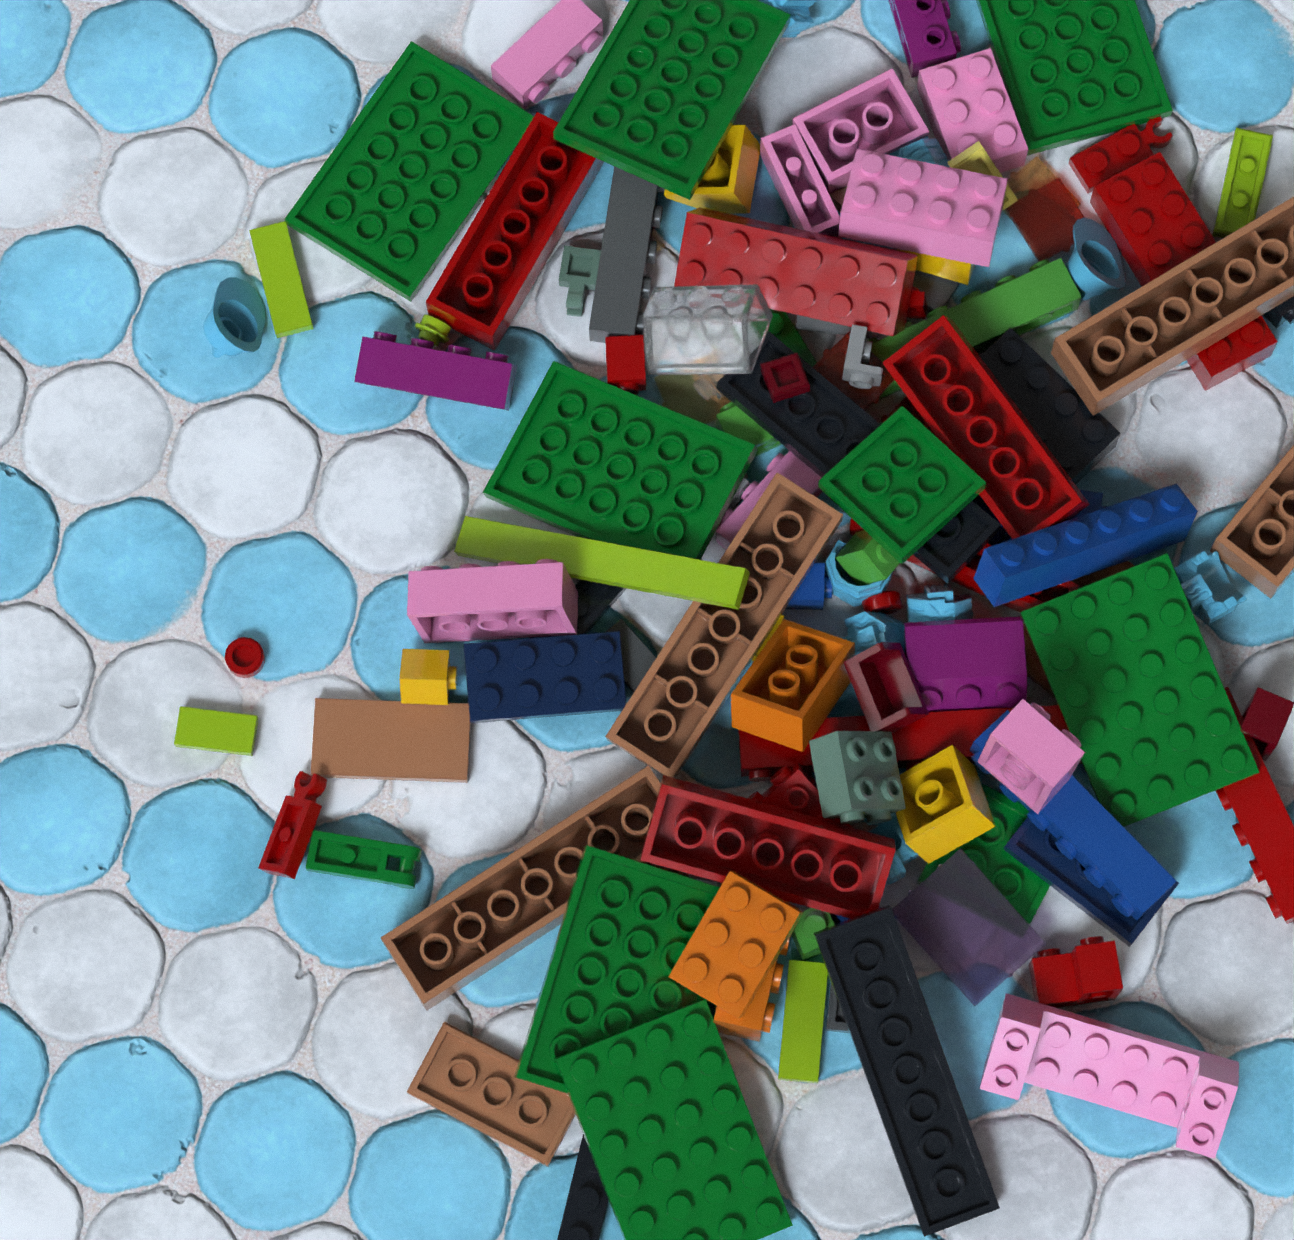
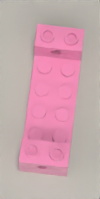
(1112, 1070)

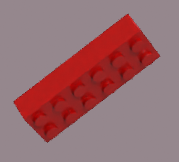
(1158, 231)
(512, 235)
(799, 270)
(984, 429)
(774, 847)

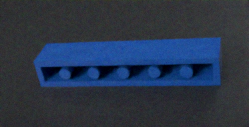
(1084, 545)
(1097, 841)

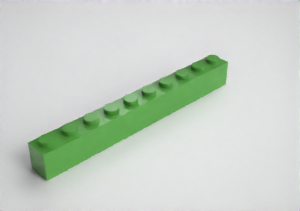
(982, 317)

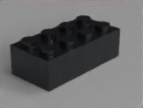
(1051, 406)

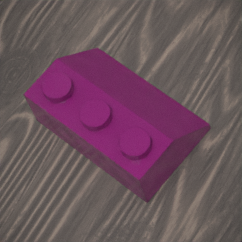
(968, 662)

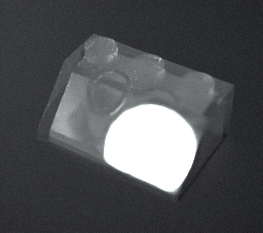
(704, 329)

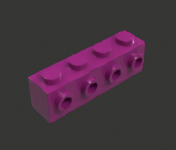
(925, 32)
(434, 372)

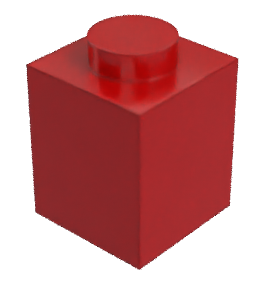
(626, 362)

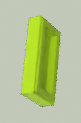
(216, 731)

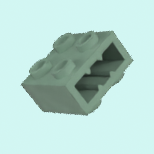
(857, 776)

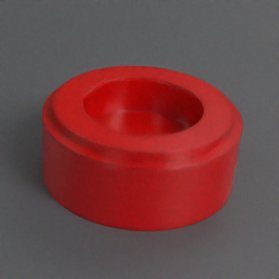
(885, 602)
(245, 657)

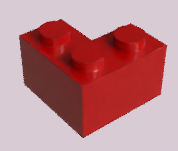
(1077, 977)

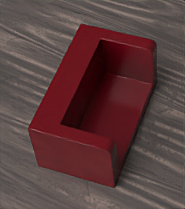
(886, 687)
(1265, 720)

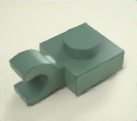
(578, 273)

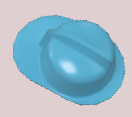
(1095, 260)
(235, 319)

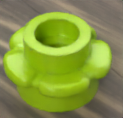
(433, 330)

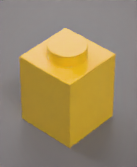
(426, 676)

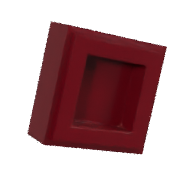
(785, 377)

